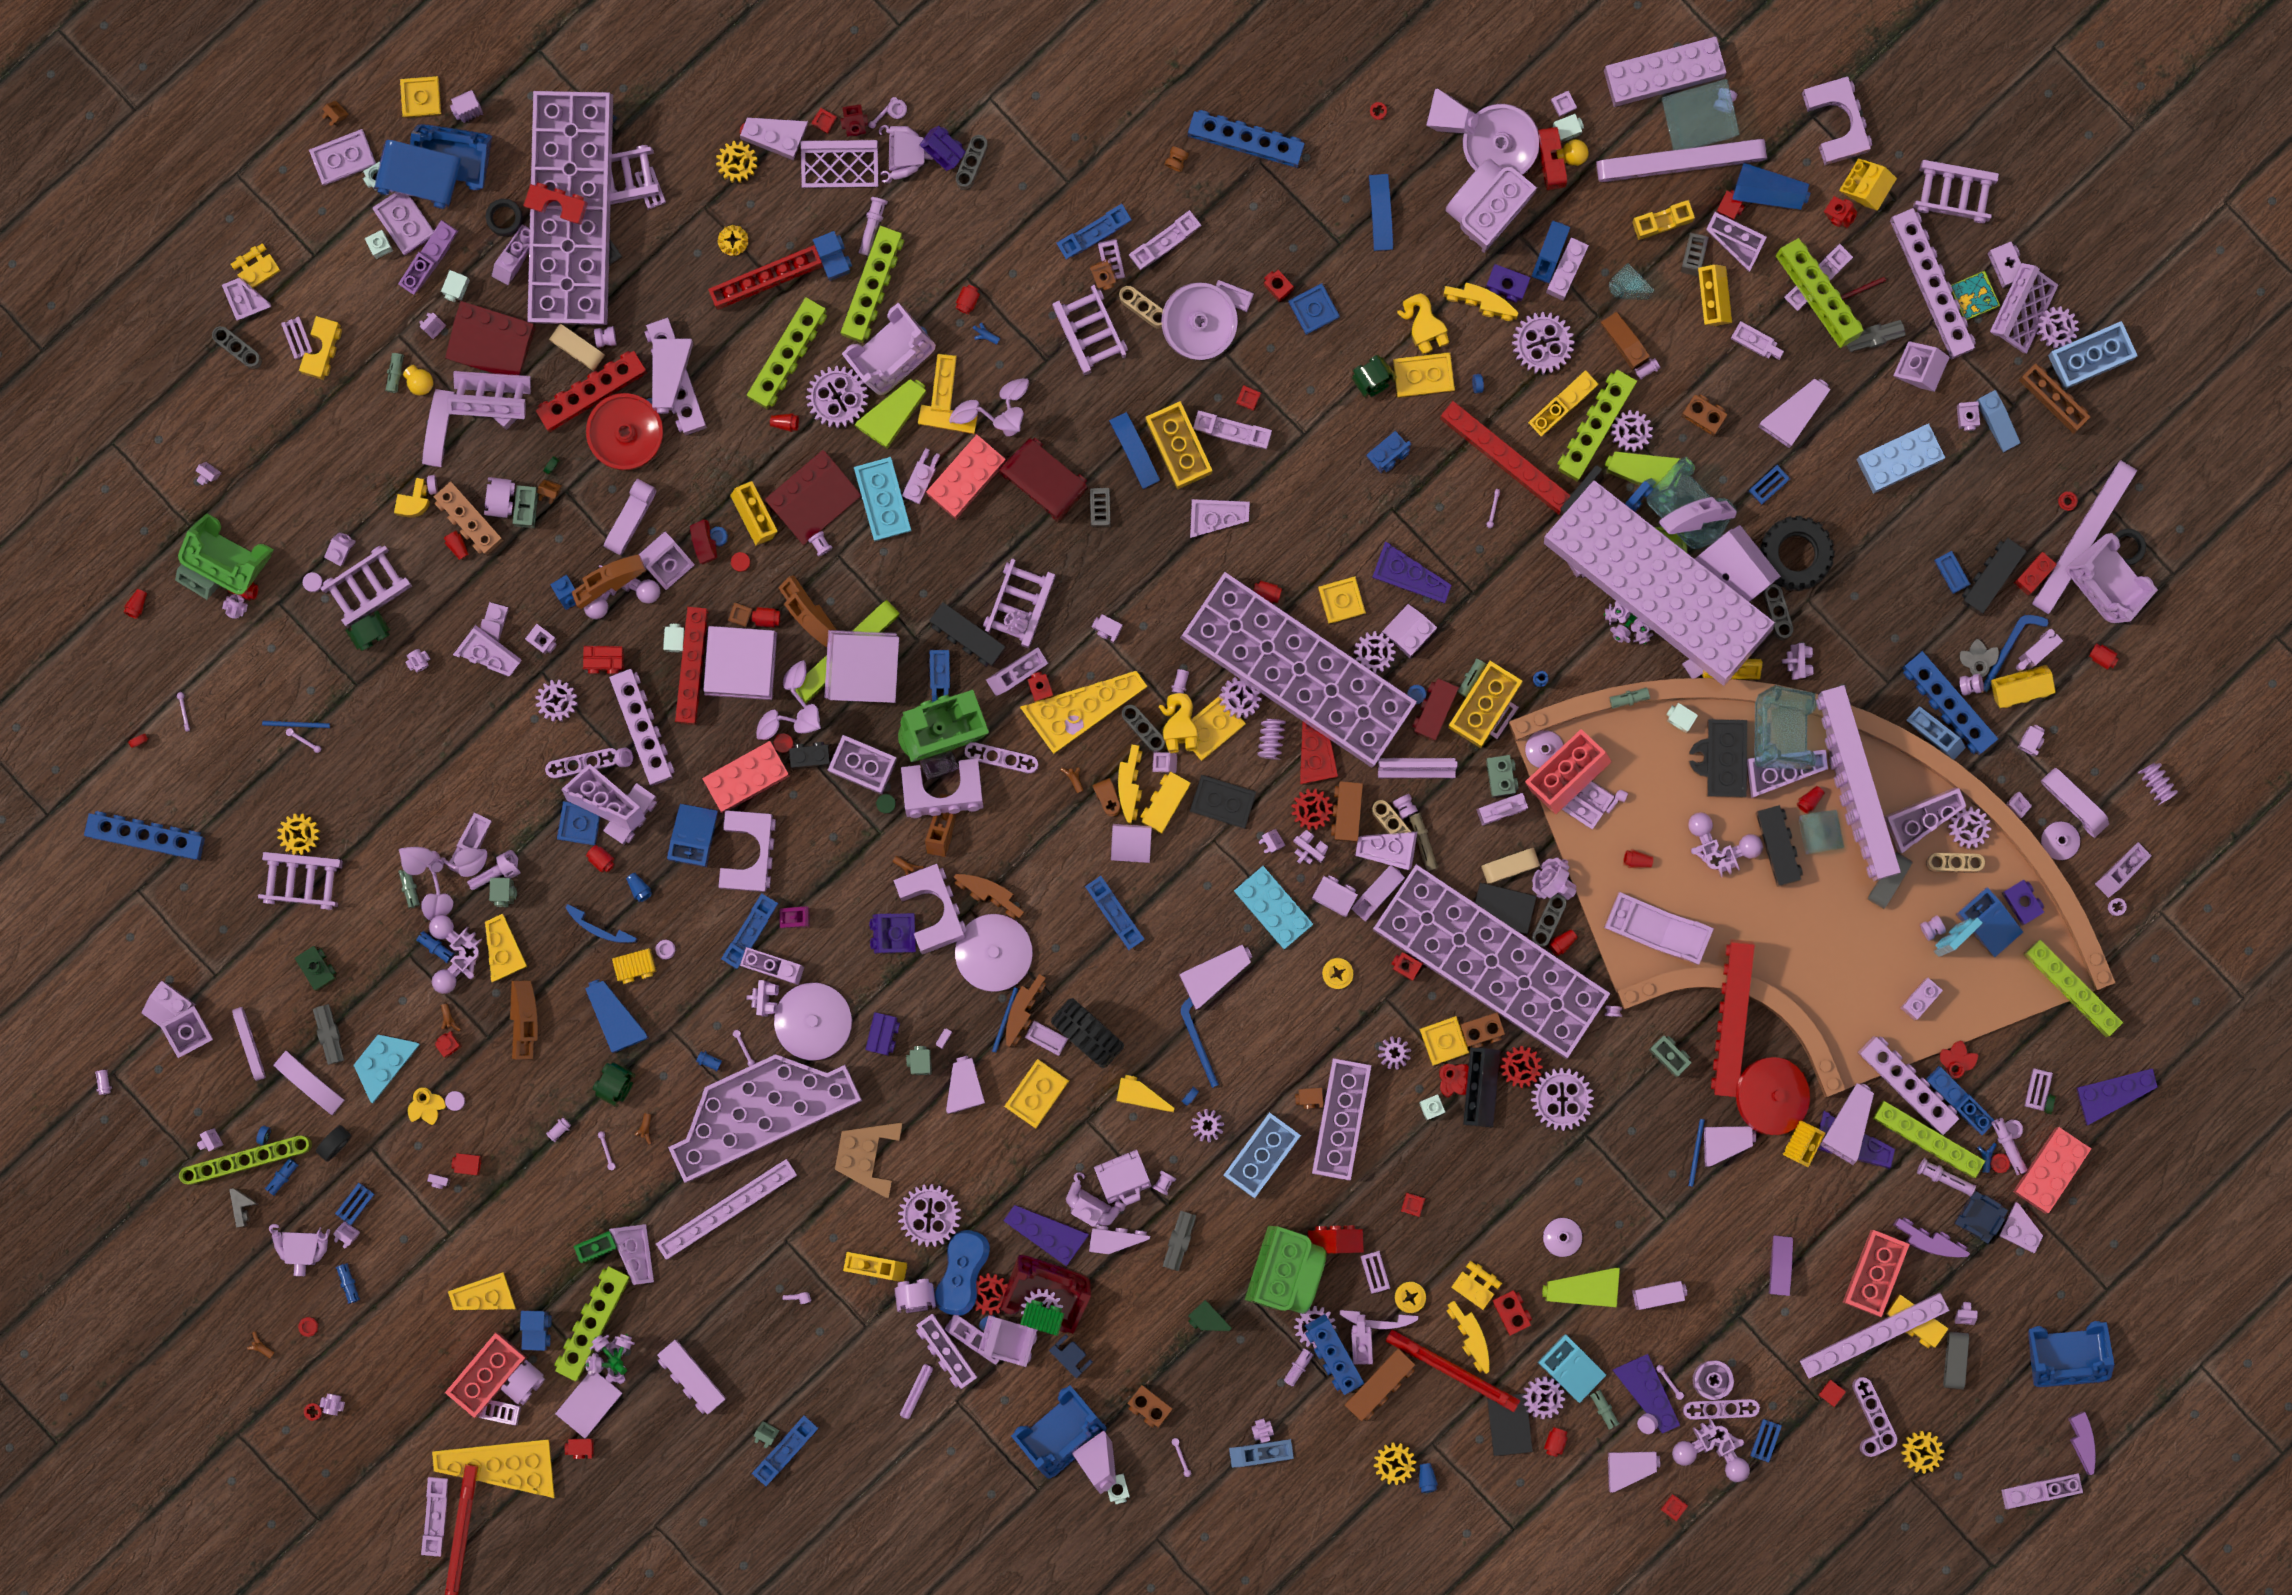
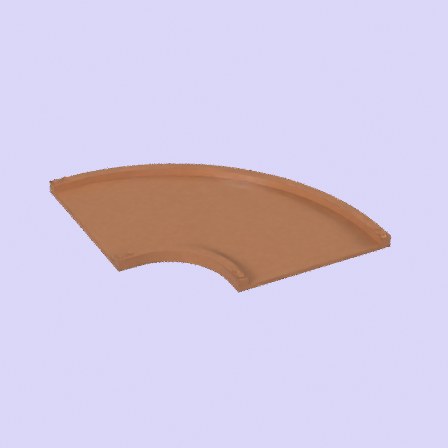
(1821, 948)

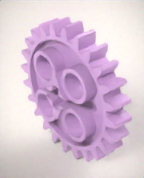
(1537, 326)
(822, 405)
(1544, 1099)
(911, 1214)

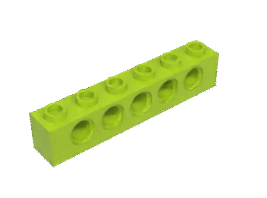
(1819, 302)
(850, 328)
(1625, 385)
(768, 398)
(2073, 988)
(1928, 1139)
(602, 1317)

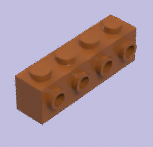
(2054, 398)
(1376, 1388)

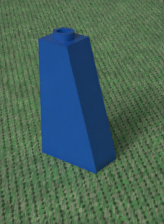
(1770, 188)
(615, 1020)

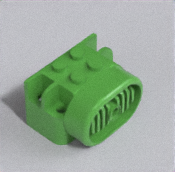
(941, 726)
(1286, 1271)

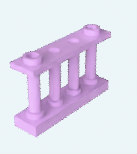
(1968, 176)
(631, 192)
(1079, 345)
(489, 406)
(1038, 600)
(367, 605)
(311, 865)

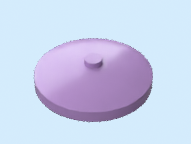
(1504, 136)
(1199, 321)
(994, 953)
(813, 1021)

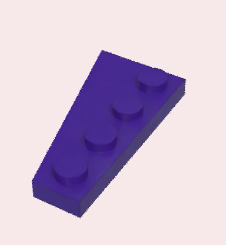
(1407, 574)
(2109, 1095)
(1871, 1150)
(1051, 1236)
(1646, 1388)

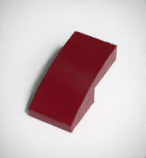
(702, 542)

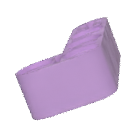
(630, 517)
(2090, 815)
(1871, 1414)

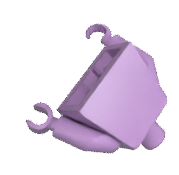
(904, 152)
(1089, 1207)
(300, 1248)

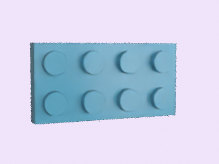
(882, 499)
(1273, 907)

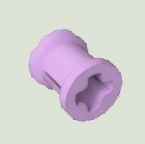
(820, 543)
(1164, 1183)

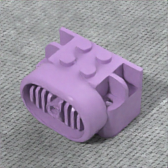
(1490, 202)

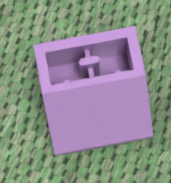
(1335, 896)

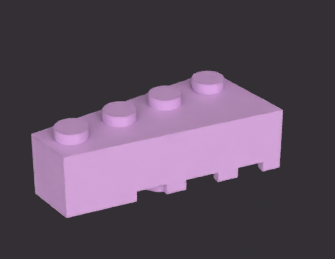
(1767, 779)
(600, 796)
(1916, 821)

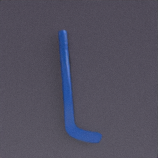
(2027, 619)
(1197, 1042)

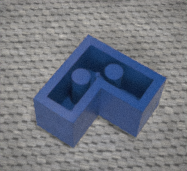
(831, 255)
(535, 1330)

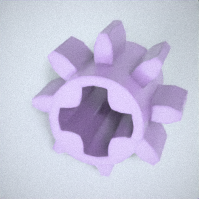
(234, 606)
(1015, 622)
(417, 660)
(332, 1404)
(1262, 1430)

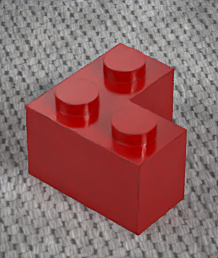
(1337, 1240)

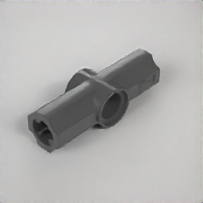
(1877, 335)
(328, 1034)
(1179, 1240)

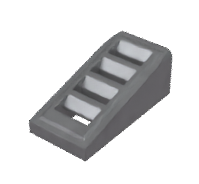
(1691, 266)
(1102, 522)

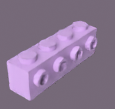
(946, 1350)
(691, 1376)

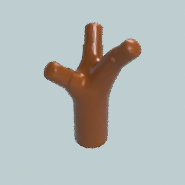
(1074, 777)
(906, 866)
(447, 1018)
(644, 1129)
(259, 1346)

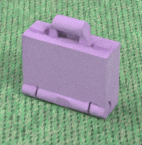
(2039, 650)
(1502, 808)
(1123, 1178)

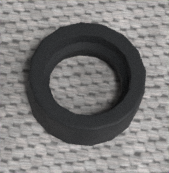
(501, 203)
(2140, 541)
(333, 1143)

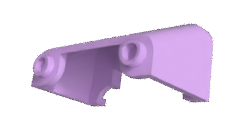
(890, 352)
(2110, 581)

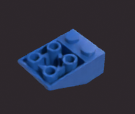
(692, 835)
(1997, 925)

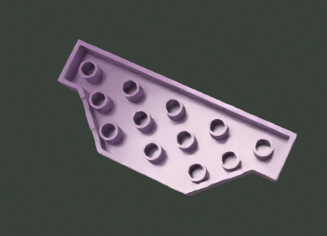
(1856, 784)
(759, 1109)

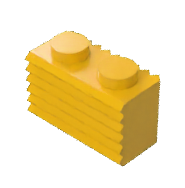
(634, 965)
(1804, 1143)

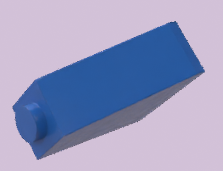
(1550, 251)

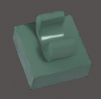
(766, 1433)

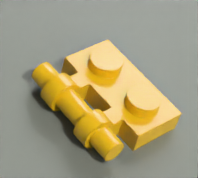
(259, 271)
(1472, 1289)

